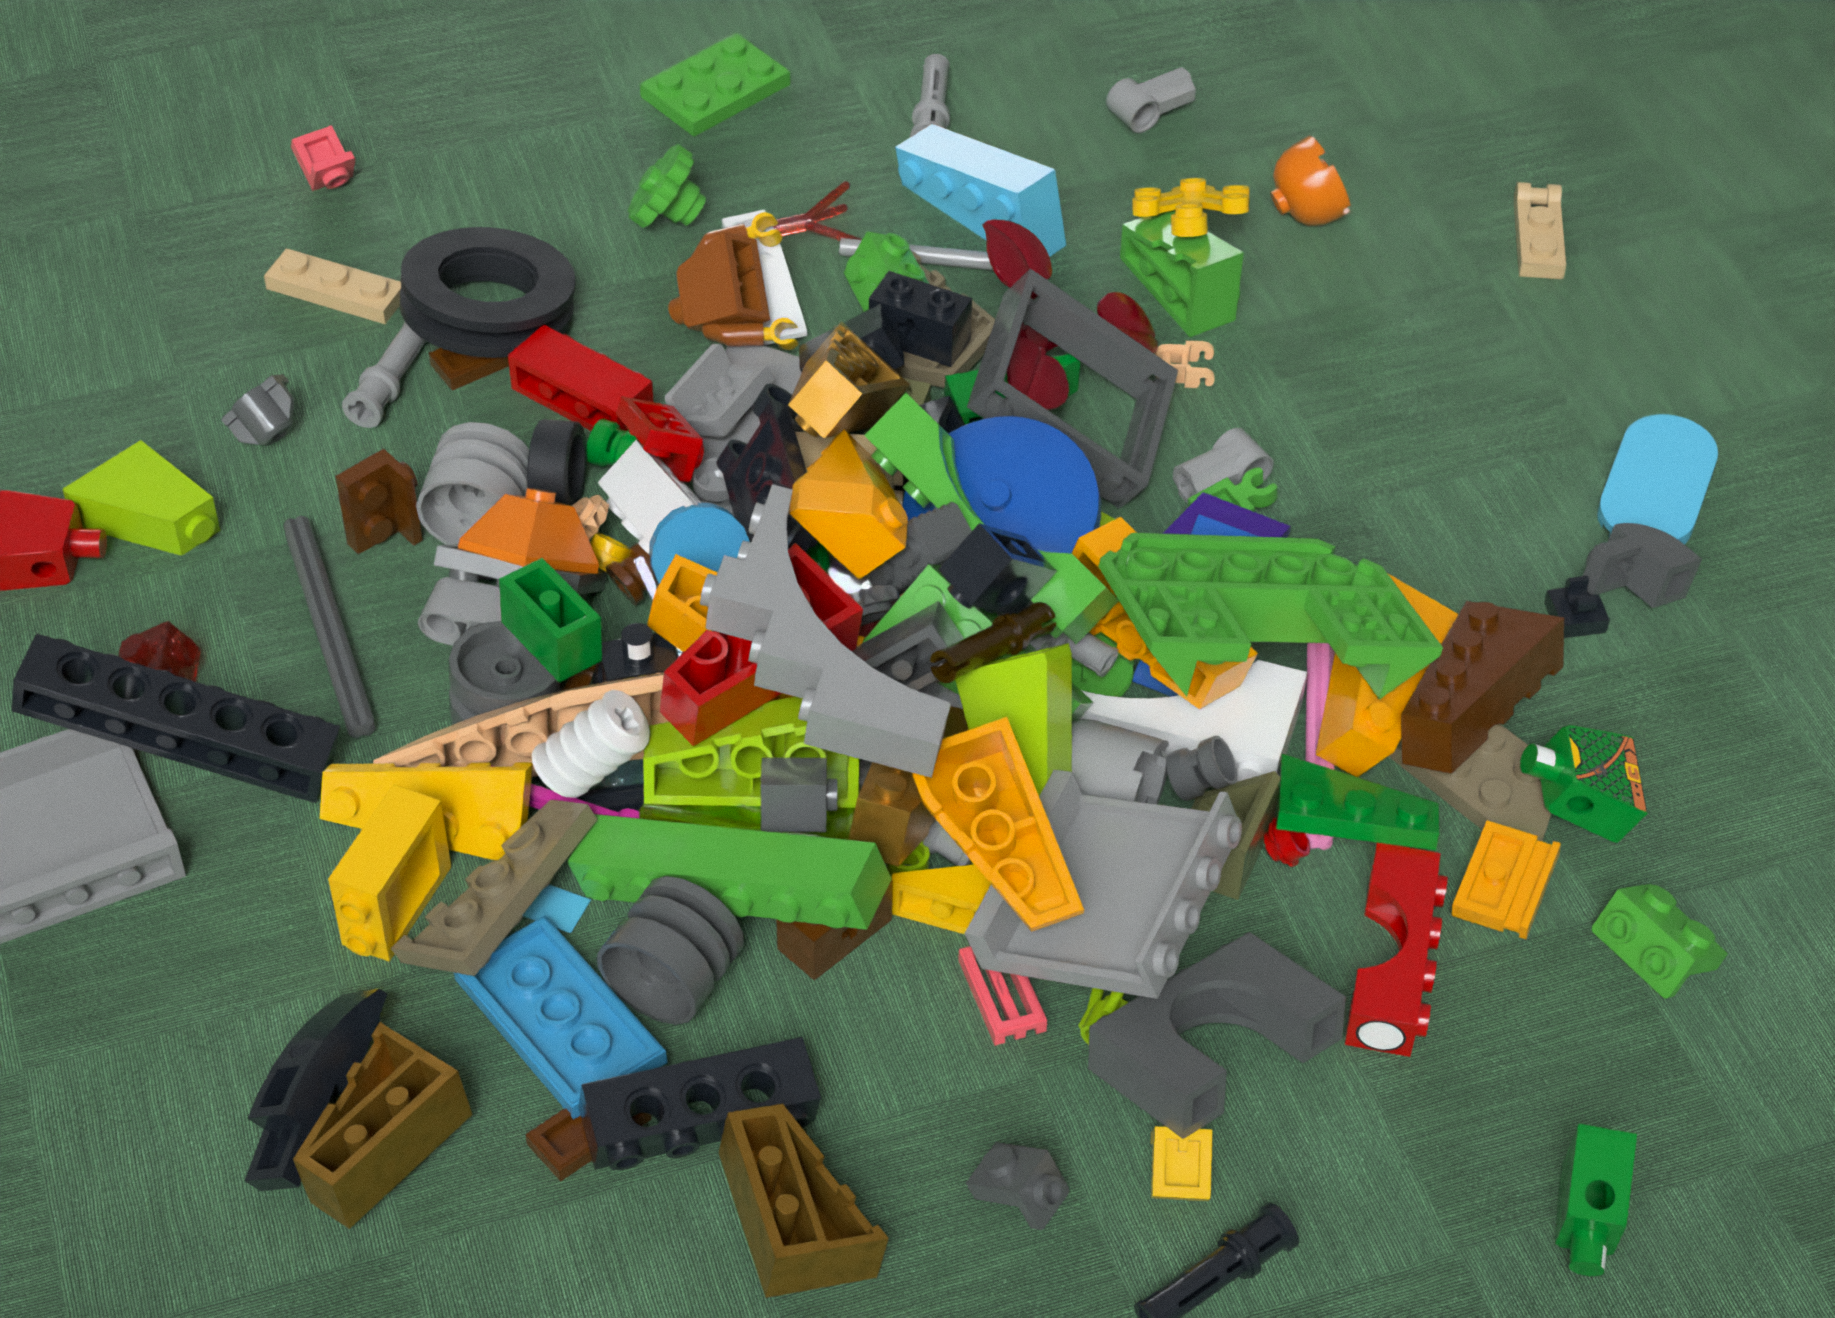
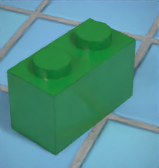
(550, 619)

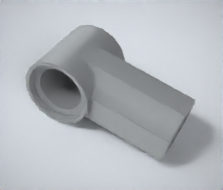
(1143, 103)
(1230, 457)

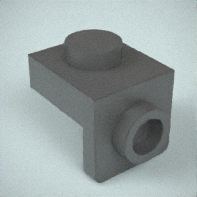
(1021, 1179)

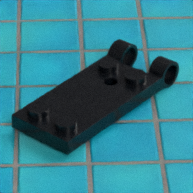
(767, 459)

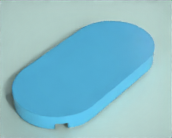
(1660, 476)

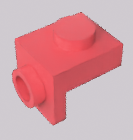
(323, 159)

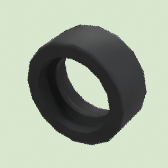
(558, 459)

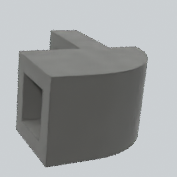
(1643, 560)

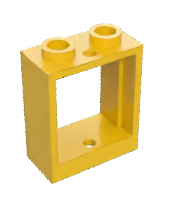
(390, 872)

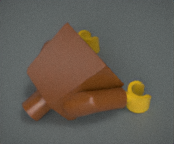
(725, 287)

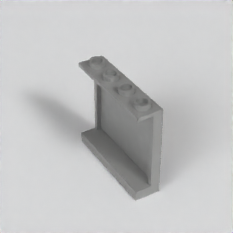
(76, 831)
(1140, 886)

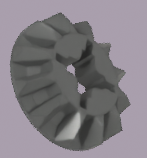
(875, 602)

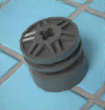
(670, 950)

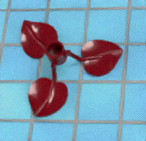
(1039, 376)

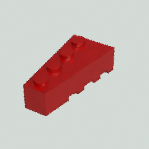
(714, 679)

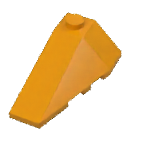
(850, 506)
(997, 819)

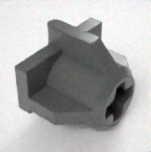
(262, 413)

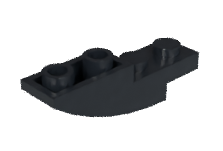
(305, 1079)

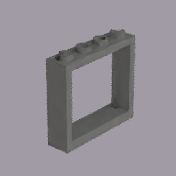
(1101, 349)

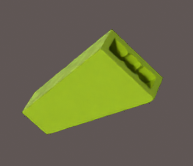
(1035, 698)

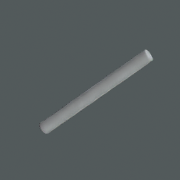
(932, 255)

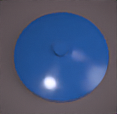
(1025, 481)

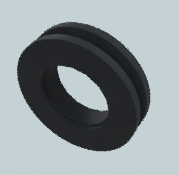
(484, 255)

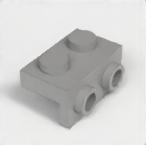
(716, 392)

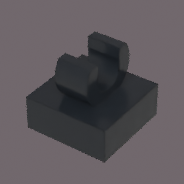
(1581, 611)

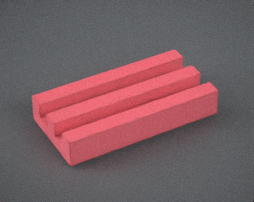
(1015, 1024)

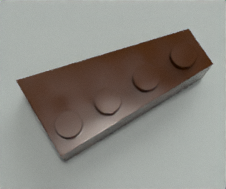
(1482, 673)

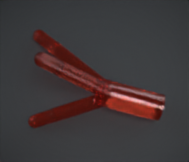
(817, 213)

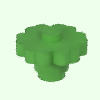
(667, 191)

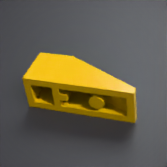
(939, 896)

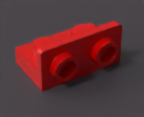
(663, 434)

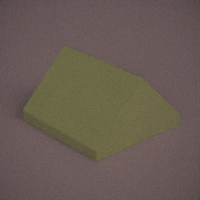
(1256, 807)

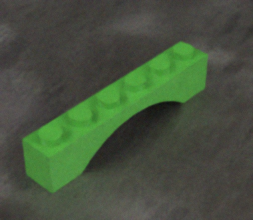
(925, 454)

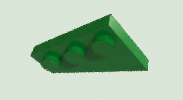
(1349, 807)

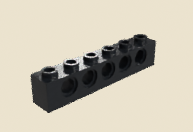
(174, 717)

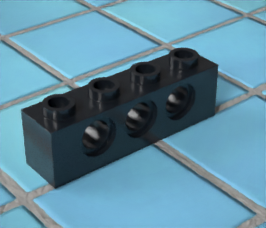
(608, 1105)

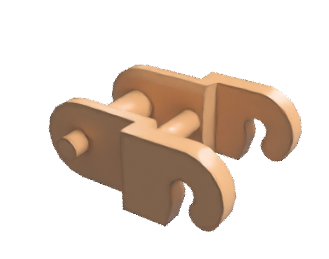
(1182, 355)

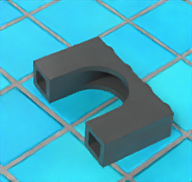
(1238, 984)

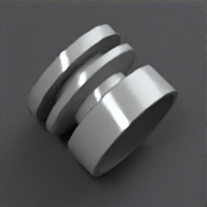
(468, 476)

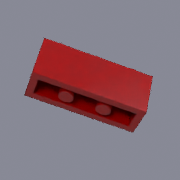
(573, 378)

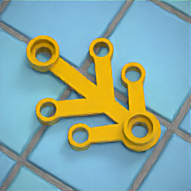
(1188, 202)

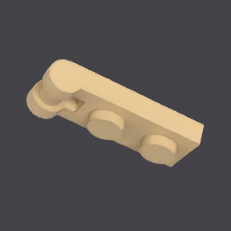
(1539, 231)

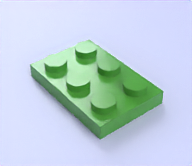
(715, 84)

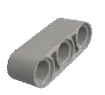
(458, 607)

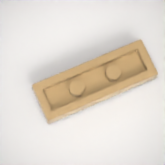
(334, 286)

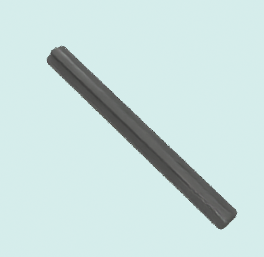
(329, 627)

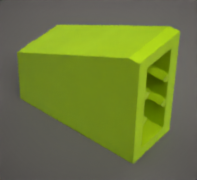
(145, 502)

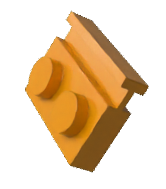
(1505, 879)

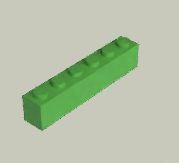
(745, 869)

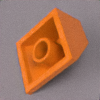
(530, 529)

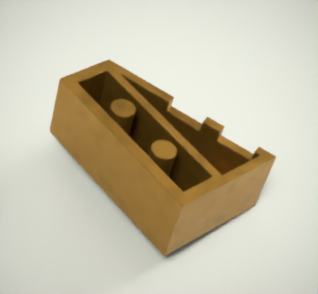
(381, 1127)
(792, 1208)

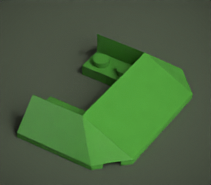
(1220, 593)

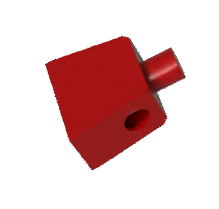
(43, 540)

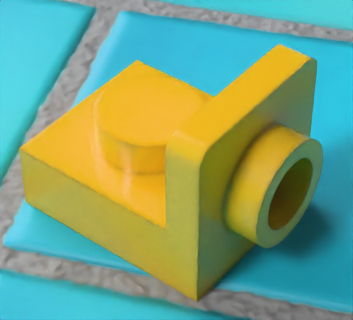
(1181, 1165)

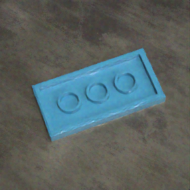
(559, 1013)

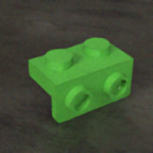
(873, 260)
(1657, 938)

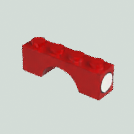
(1388, 996)

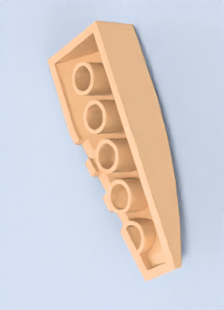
(515, 730)

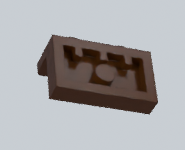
(378, 501)

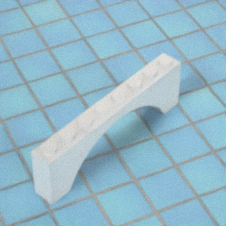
(1251, 719)

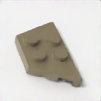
(1490, 785)

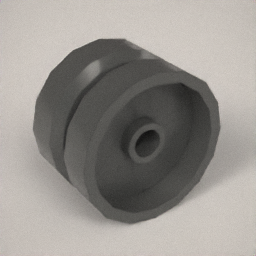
(493, 671)

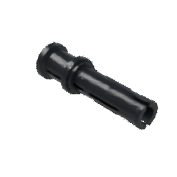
(1237, 1255)

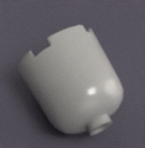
(1117, 762)

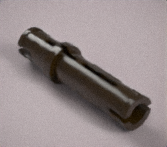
(1004, 636)

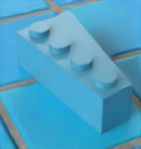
(982, 184)

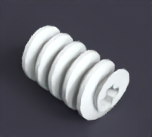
(592, 745)

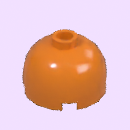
(1308, 185)

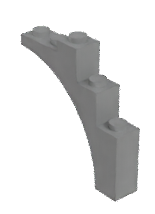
(844, 698)

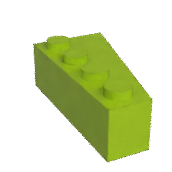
(728, 763)

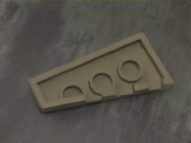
(498, 893)

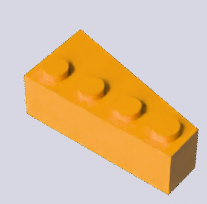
(1208, 680)
(1356, 724)

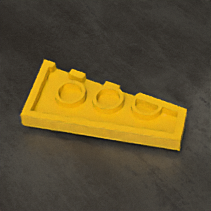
(478, 801)

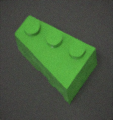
(1188, 276)

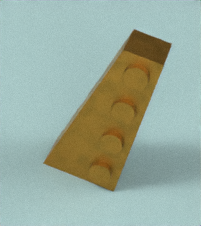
(844, 386)
(891, 807)

